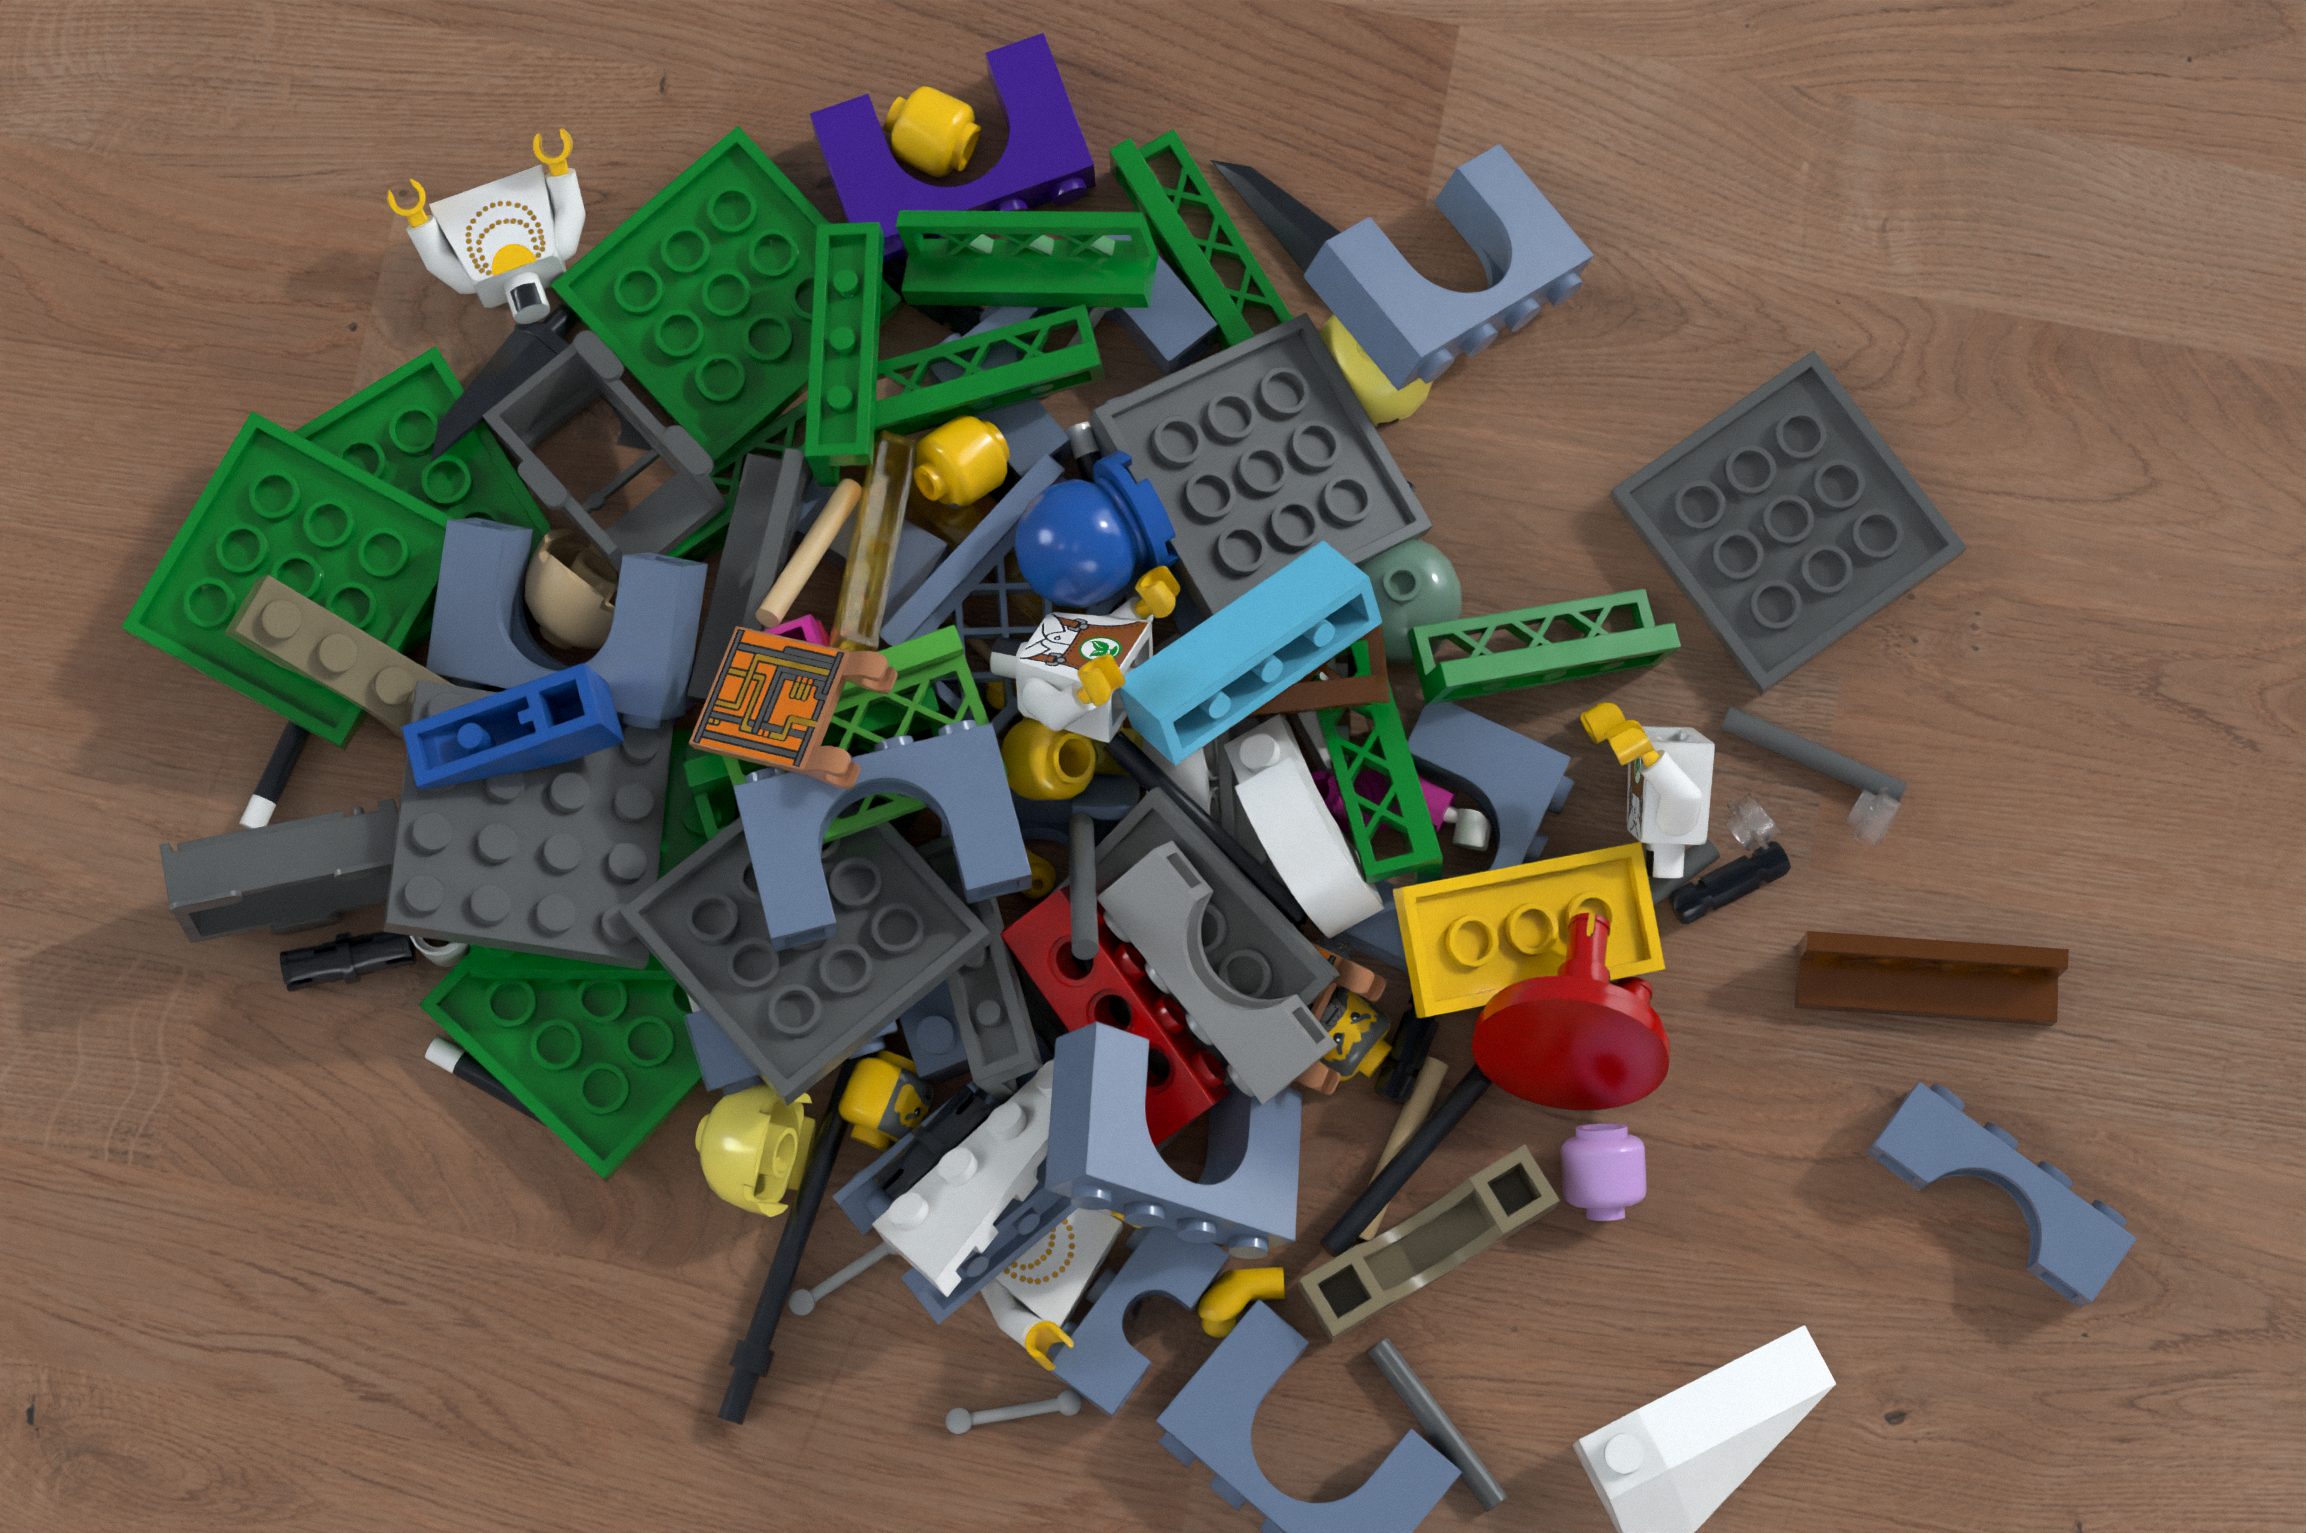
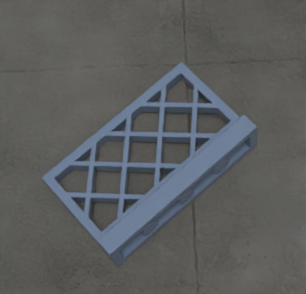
(962, 576)

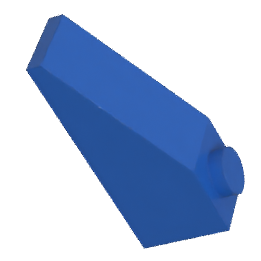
(515, 730)

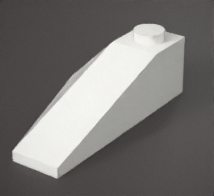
(1693, 1447)

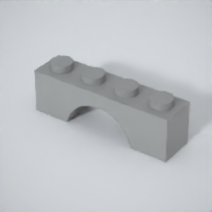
(1161, 913)

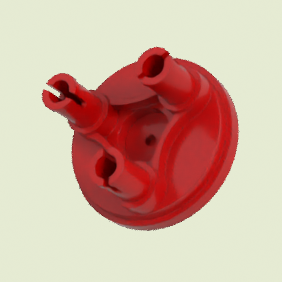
(1574, 1034)

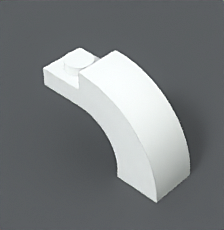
(1299, 829)

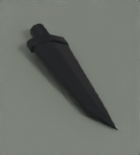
(1288, 220)
(514, 362)

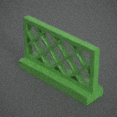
(918, 666)

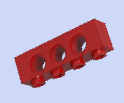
(1081, 997)

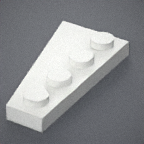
(971, 1186)

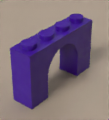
(1040, 165)

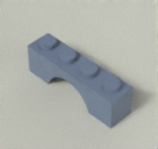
(2070, 1240)

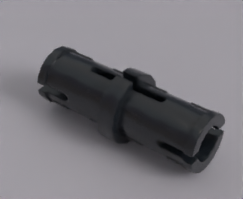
(346, 959)
(930, 1143)

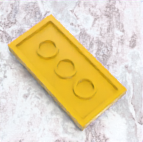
(1511, 925)

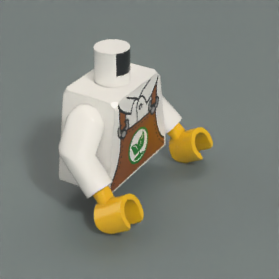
(1079, 661)
(1666, 784)

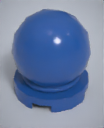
(1088, 537)

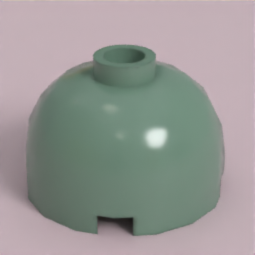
(1413, 589)

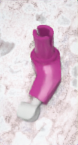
(1471, 826)

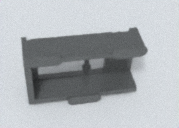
(559, 394)
(281, 874)

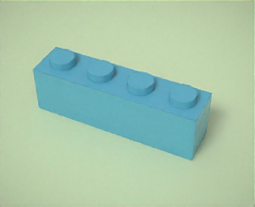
(1249, 652)

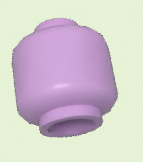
(1603, 1170)

